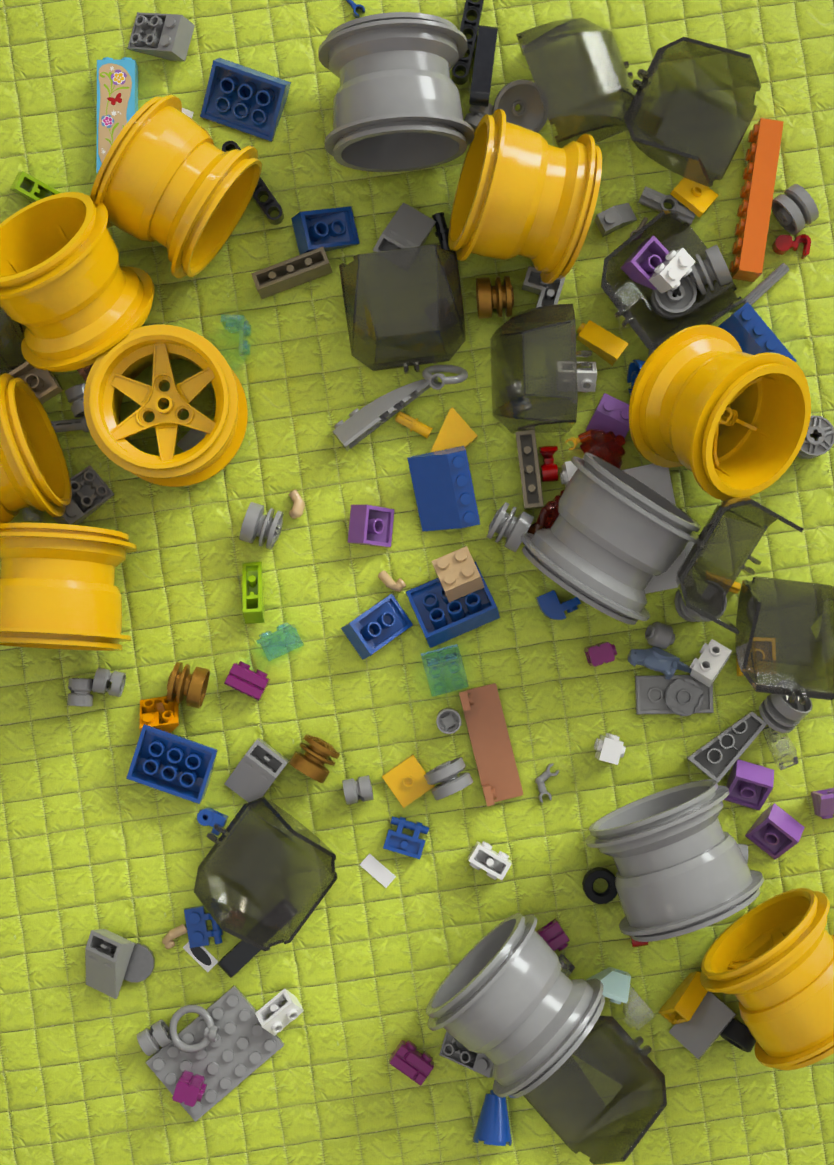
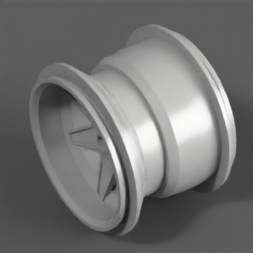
(395, 92)
(610, 539)
(675, 862)
(516, 1006)

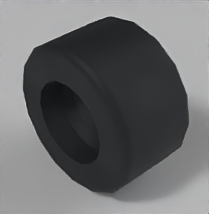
(591, 876)
(739, 1036)

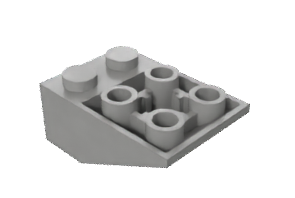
(161, 35)
(405, 230)
(88, 495)
(256, 771)
(107, 961)
(458, 1053)

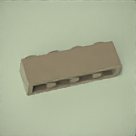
(292, 272)
(529, 469)

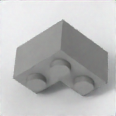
(548, 293)

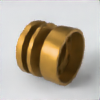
(494, 297)
(189, 685)
(313, 760)

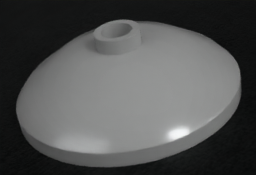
(531, 111)

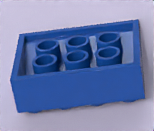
(244, 99)
(753, 333)
(444, 489)
(445, 619)
(172, 764)

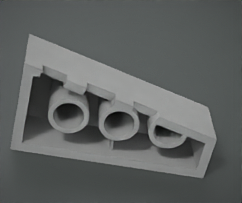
(724, 750)

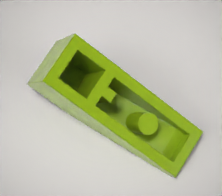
(31, 187)
(252, 593)

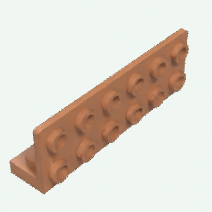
(491, 743)

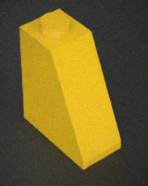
(601, 341)
(454, 433)
(684, 1000)

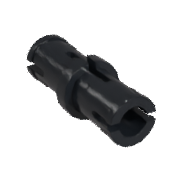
(442, 231)

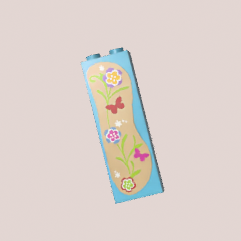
(115, 101)

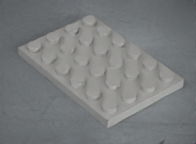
(224, 1063)

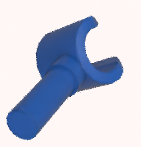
(353, 5)

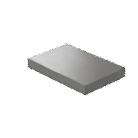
(704, 1026)

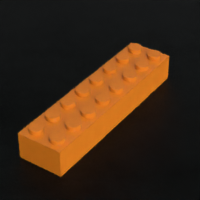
(757, 200)

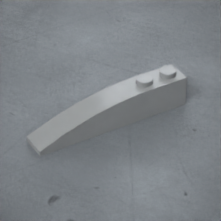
(373, 415)

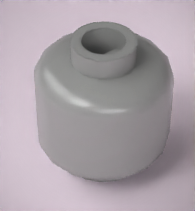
(659, 635)

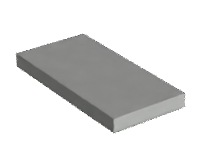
(651, 692)

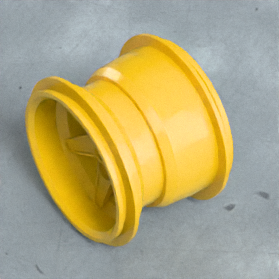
(174, 185)
(525, 197)
(67, 282)
(114, 376)
(719, 411)
(30, 454)
(61, 586)
(782, 974)

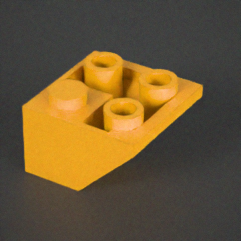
(159, 713)

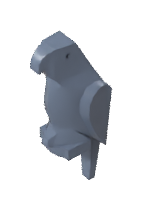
(657, 660)

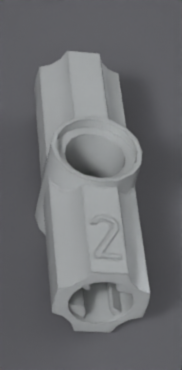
(656, 199)

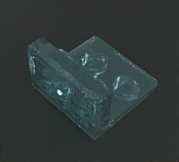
(234, 324)
(280, 642)
(444, 670)

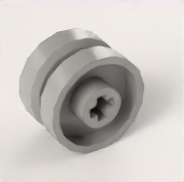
(794, 209)
(675, 307)
(449, 780)

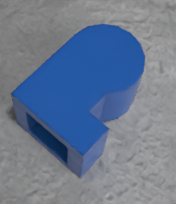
(209, 817)

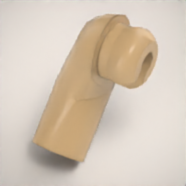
(298, 505)
(390, 583)
(172, 934)

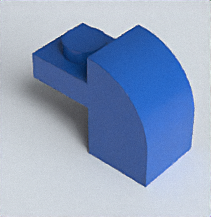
(553, 609)

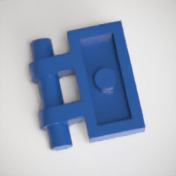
(403, 843)
(197, 927)

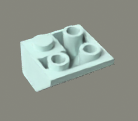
(615, 984)

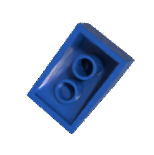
(325, 228)
(377, 626)

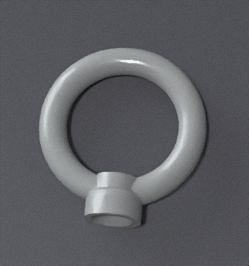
(432, 378)
(210, 1034)

